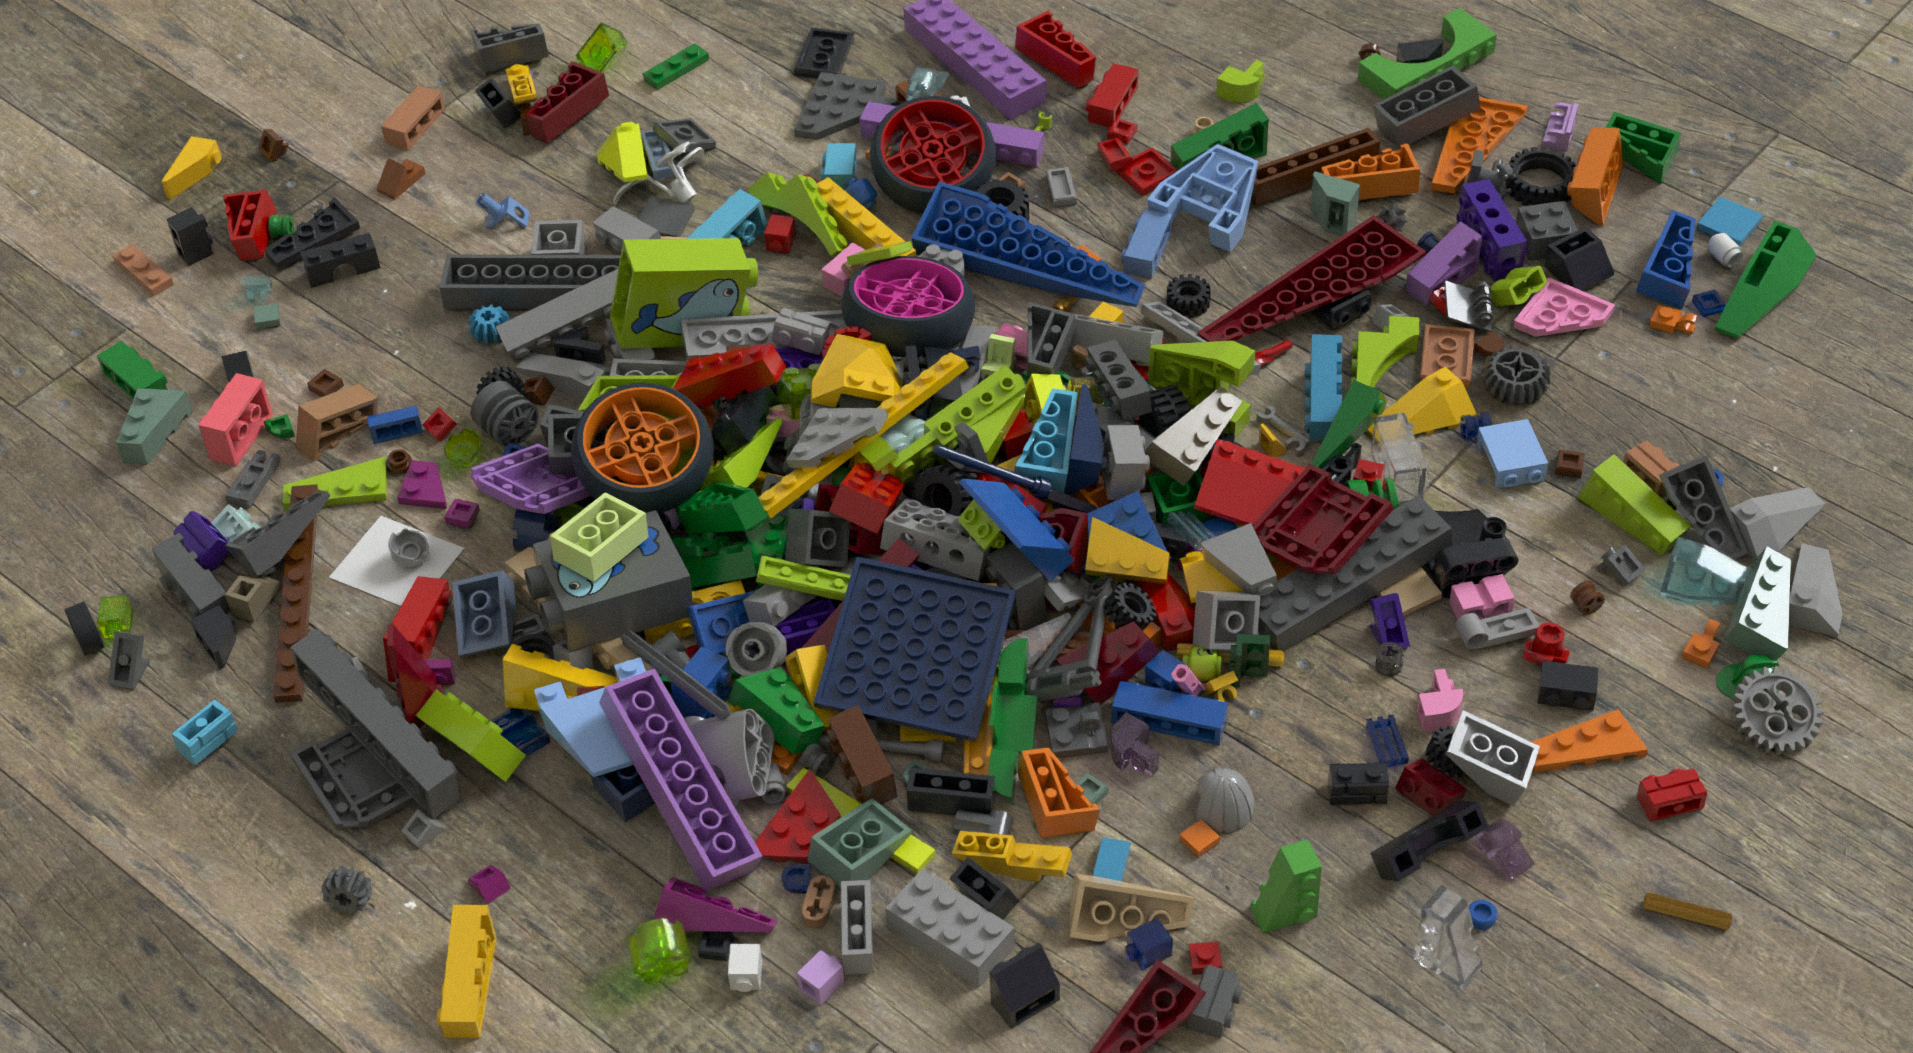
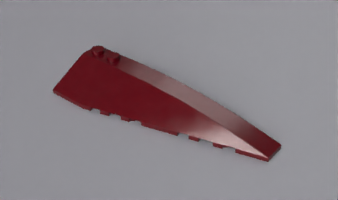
(1346, 266)

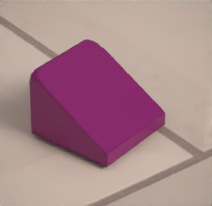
(489, 883)

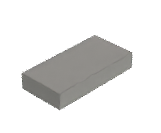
(1061, 187)

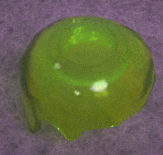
(463, 448)

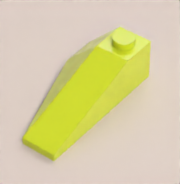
(624, 153)

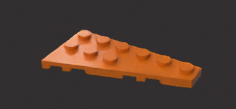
(1478, 131)

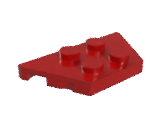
(798, 819)

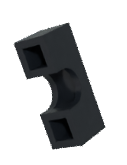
(323, 260)

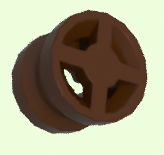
(1587, 597)

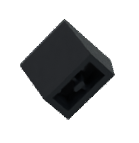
(1579, 260)
(1023, 985)

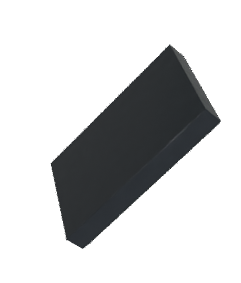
(823, 52)

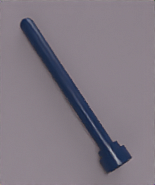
(1038, 486)

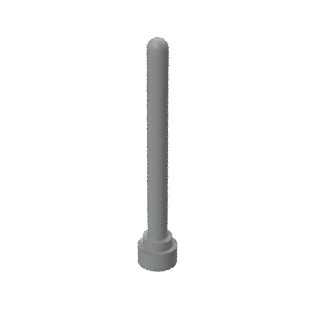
(932, 750)

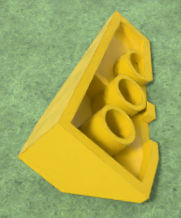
(1433, 403)

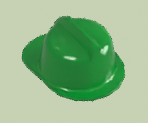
(1733, 674)

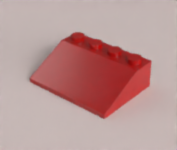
(1243, 483)

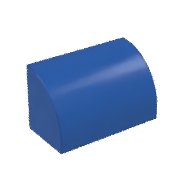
(394, 424)

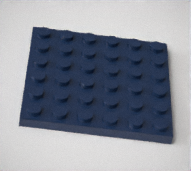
(916, 649)

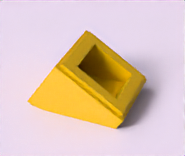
(1270, 442)

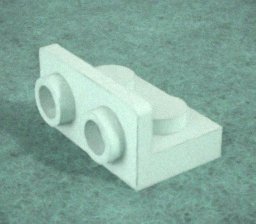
(233, 522)

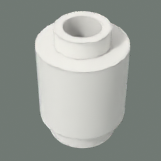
(1725, 250)

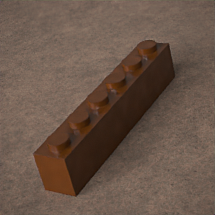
(1297, 170)

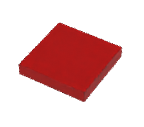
(1147, 171)

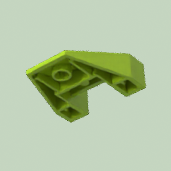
(1202, 369)

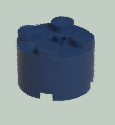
(534, 527)

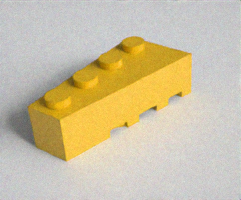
(530, 671)
(467, 971)

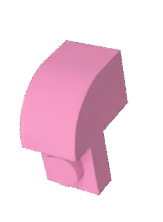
(1441, 706)

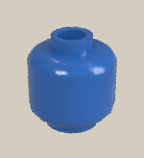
(862, 191)

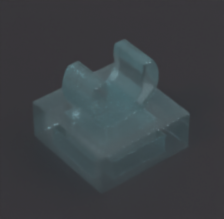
(257, 284)

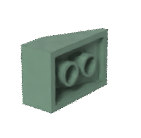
(857, 843)

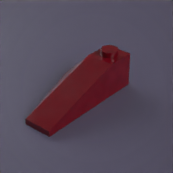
(1151, 1012)

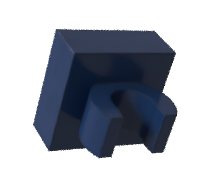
(971, 355)

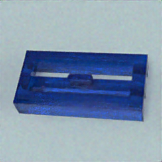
(1383, 724)

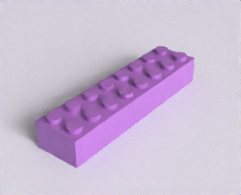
(976, 56)
(680, 779)

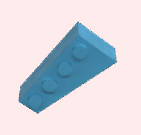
(1323, 384)

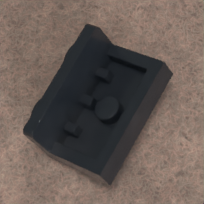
(1344, 309)

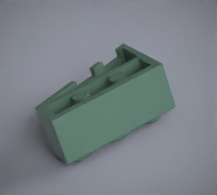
(149, 422)

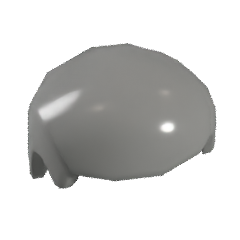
(408, 547)

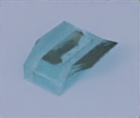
(925, 82)

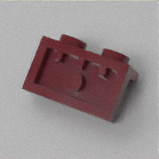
(1428, 787)

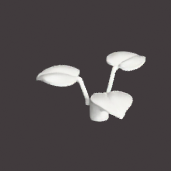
(680, 187)

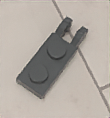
(252, 479)

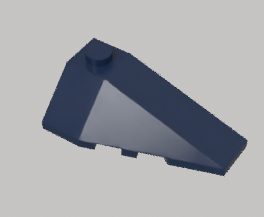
(1087, 447)

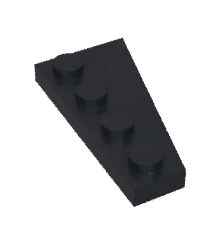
(321, 230)

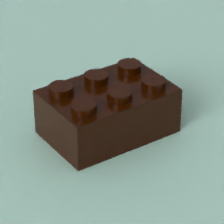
(861, 757)

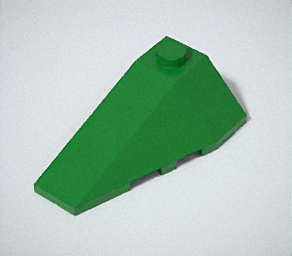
(1351, 421)

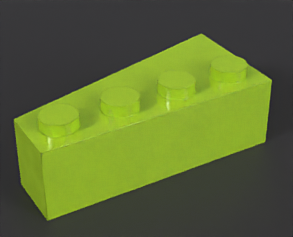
(1633, 505)
(471, 733)

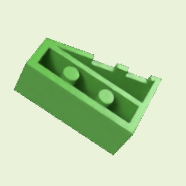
(1291, 889)

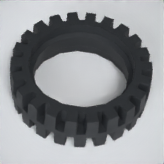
(1540, 160)

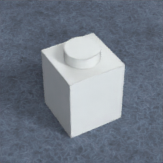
(745, 967)

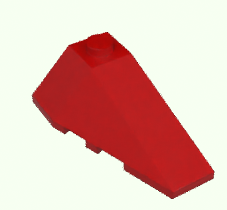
(1173, 612)

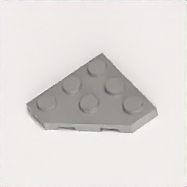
(834, 432)

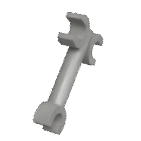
(1296, 439)

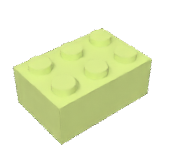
(599, 536)

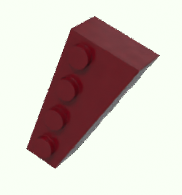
(567, 101)

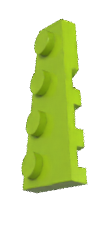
(348, 485)

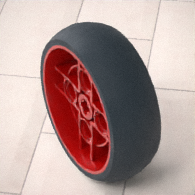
(943, 124)

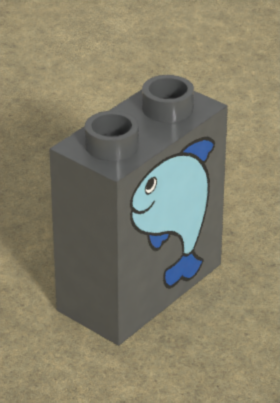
(633, 595)

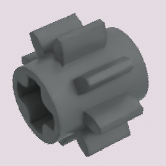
(1397, 216)

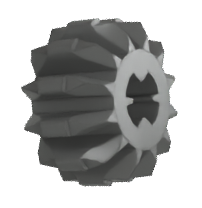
(346, 889)

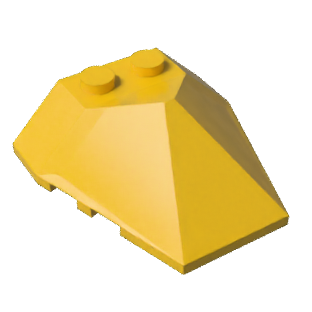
(855, 369)

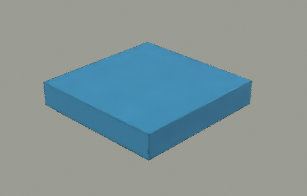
(1731, 219)

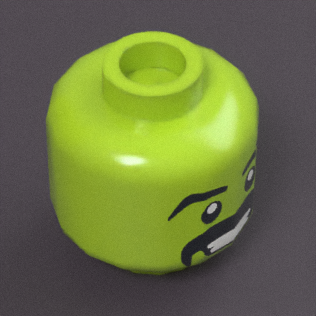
(1203, 663)

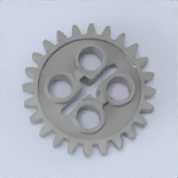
(1797, 700)

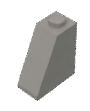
(1241, 560)

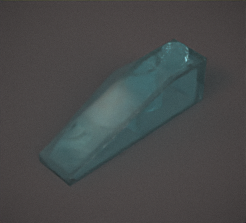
(1702, 574)

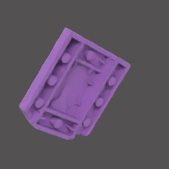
(525, 481)

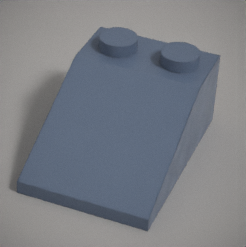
(484, 612)

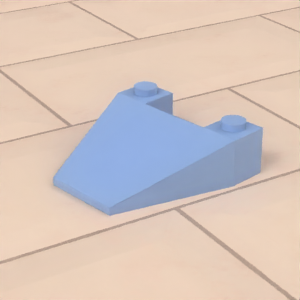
(1214, 189)
(582, 724)

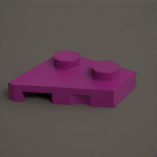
(422, 486)

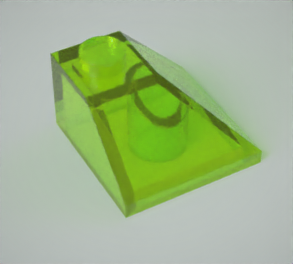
(602, 48)

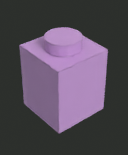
(821, 977)

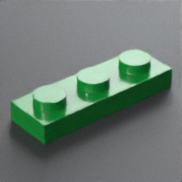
(675, 66)

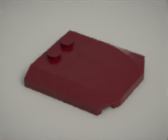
(1319, 522)

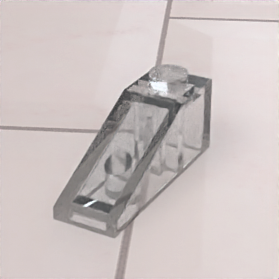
(1039, 638)

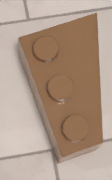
(332, 417)

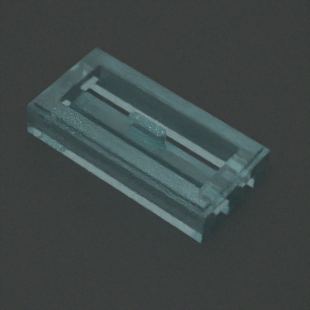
(1190, 528)

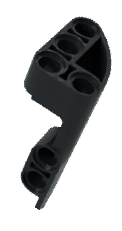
(1476, 550)

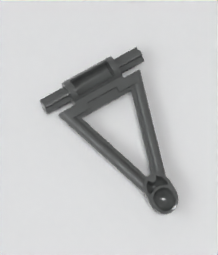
(1074, 677)

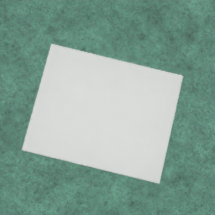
(374, 571)

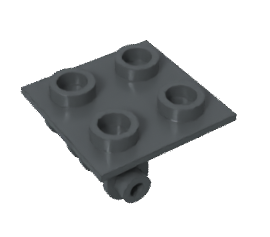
(1469, 305)

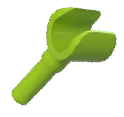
(1043, 123)

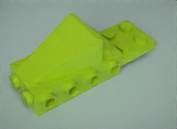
(985, 408)

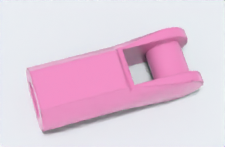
(1187, 680)

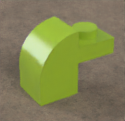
(1239, 85)

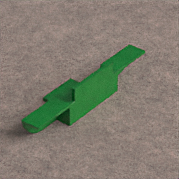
(1011, 718)

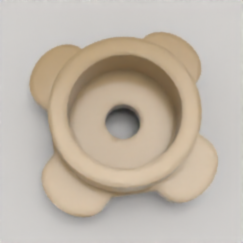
(1201, 123)

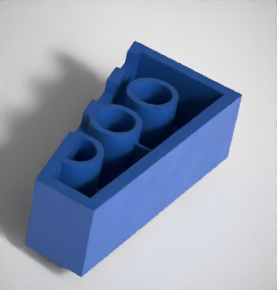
(1669, 265)

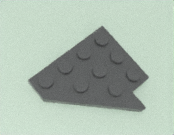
(838, 104)

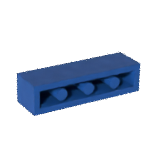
(1172, 712)

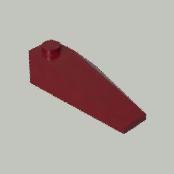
(1073, 529)
(412, 675)

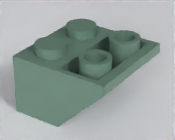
(1334, 203)

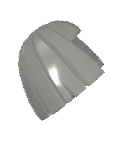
(1224, 800)

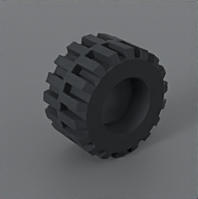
(1008, 195)
(1167, 407)
(931, 483)

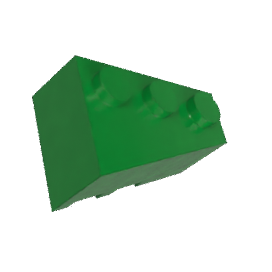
(1646, 145)
(768, 540)
(721, 565)
(781, 706)

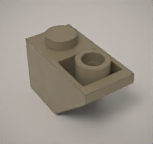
(251, 595)

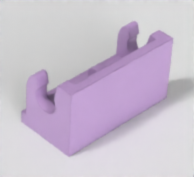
(1561, 126)

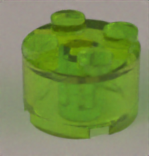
(658, 950)

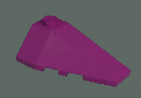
(699, 912)

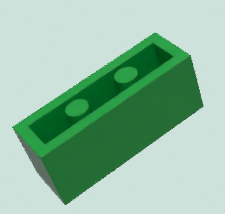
(129, 370)

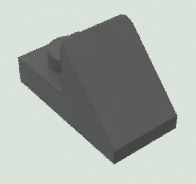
(969, 444)
(126, 660)

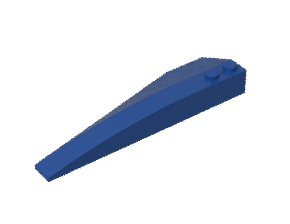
(1016, 250)

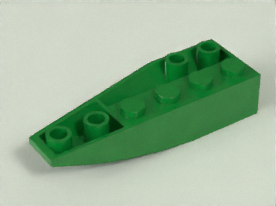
(1768, 278)

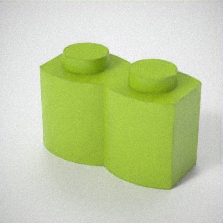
(1518, 286)

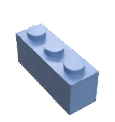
(1147, 243)

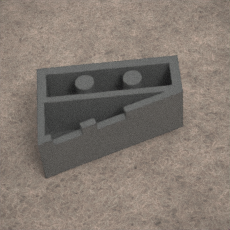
(1047, 338)
(187, 579)

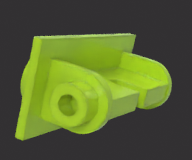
(981, 526)

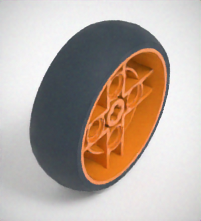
(642, 407)

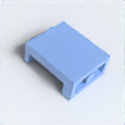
(1513, 453)

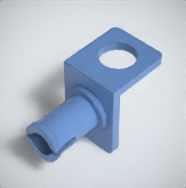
(499, 211)

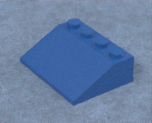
(1021, 525)

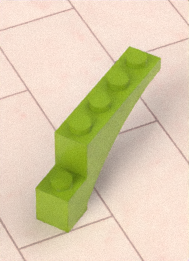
(804, 202)
(1380, 351)

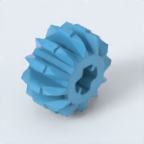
(484, 322)

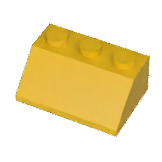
(1202, 576)

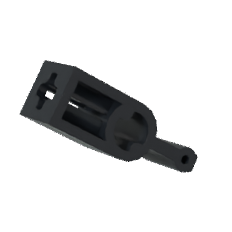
(1341, 466)

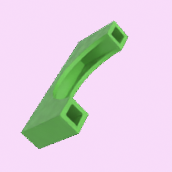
(1469, 44)

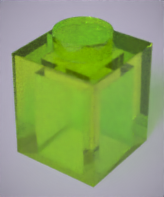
(114, 615)

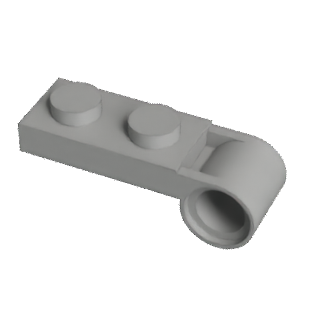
(1496, 629)

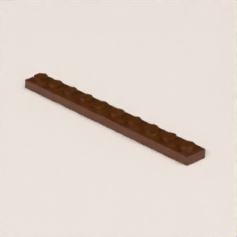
(295, 604)

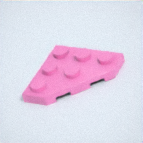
(1562, 309)

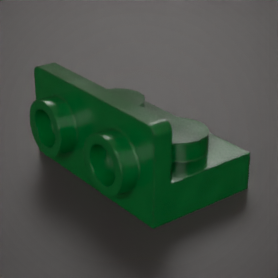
(1249, 656)

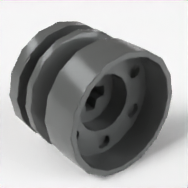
(504, 413)

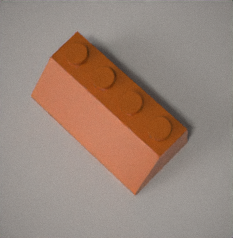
(1597, 173)

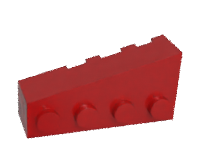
(1055, 49)
(729, 374)
(421, 616)

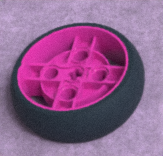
(909, 303)

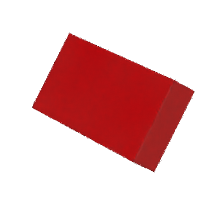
(1114, 154)

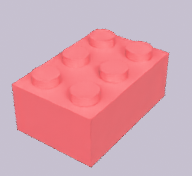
(235, 419)

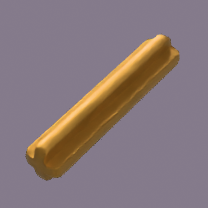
(1687, 910)

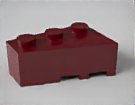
(1119, 659)

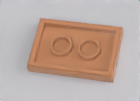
(1448, 348)

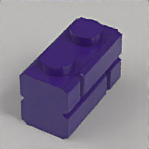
(203, 539)

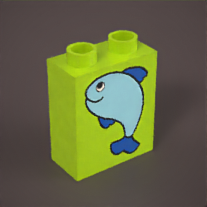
(677, 281)

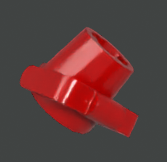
(1547, 645)

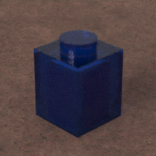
(1148, 944)

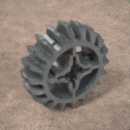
(1531, 377)

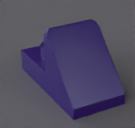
(1389, 620)

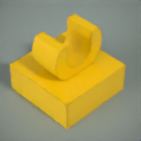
(1222, 684)

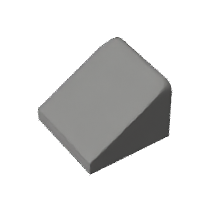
(1382, 313)
(422, 828)

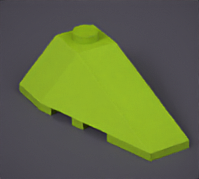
(745, 463)

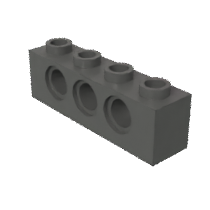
(1118, 380)

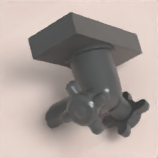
(1497, 175)

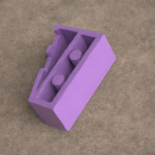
(1450, 260)

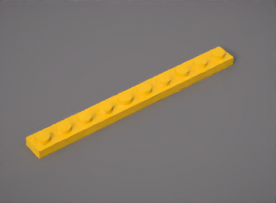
(897, 407)

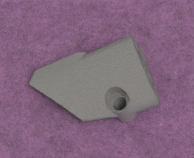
(737, 751)

